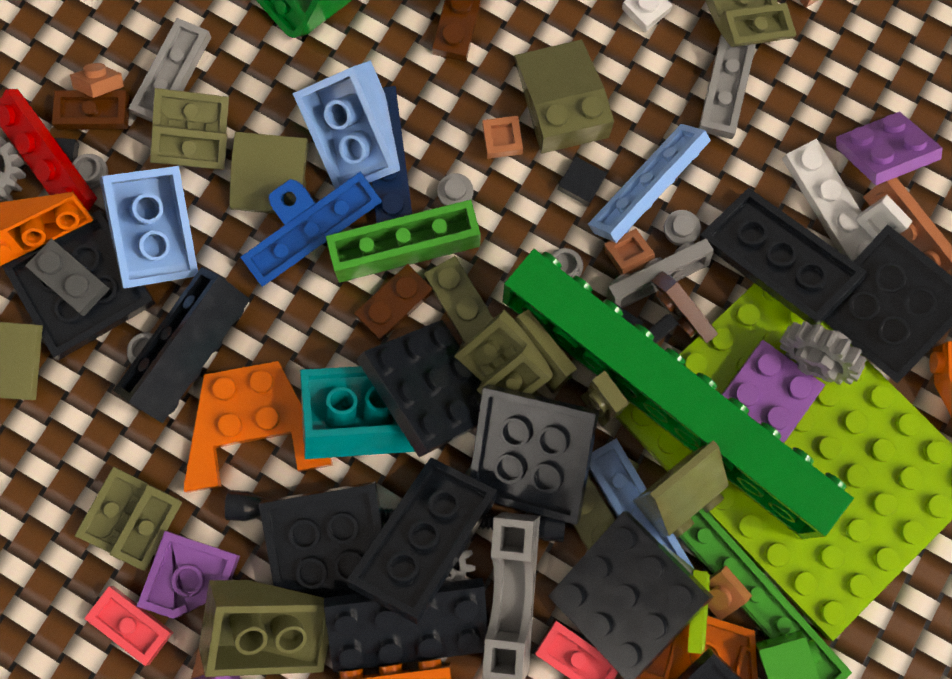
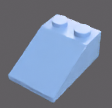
(350, 124)
(149, 226)

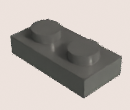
(67, 277)

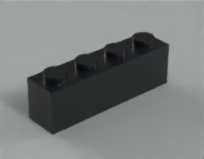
(182, 345)

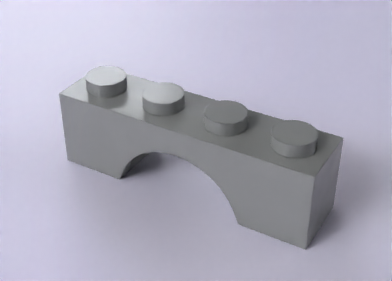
(511, 618)

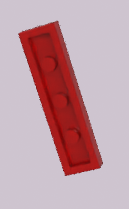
(41, 149)

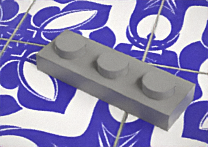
(172, 65)
(726, 89)
(686, 261)

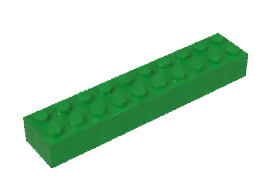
(677, 398)

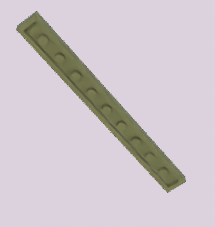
(468, 317)

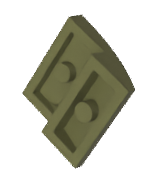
(751, 21)
(189, 129)
(261, 166)
(505, 357)
(19, 360)
(557, 360)
(128, 518)

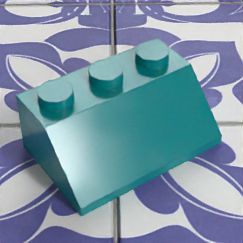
(346, 416)

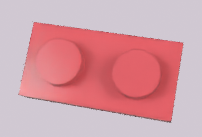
(129, 625)
(573, 655)

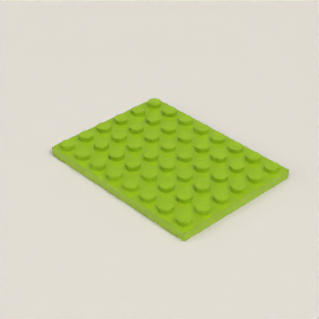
(858, 432)

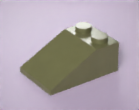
(564, 96)
(685, 490)
(261, 630)

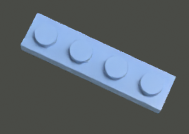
(649, 182)
(622, 485)

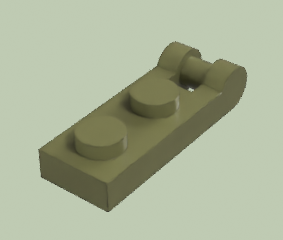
(605, 397)

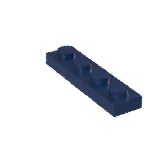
(393, 188)

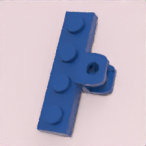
(307, 224)

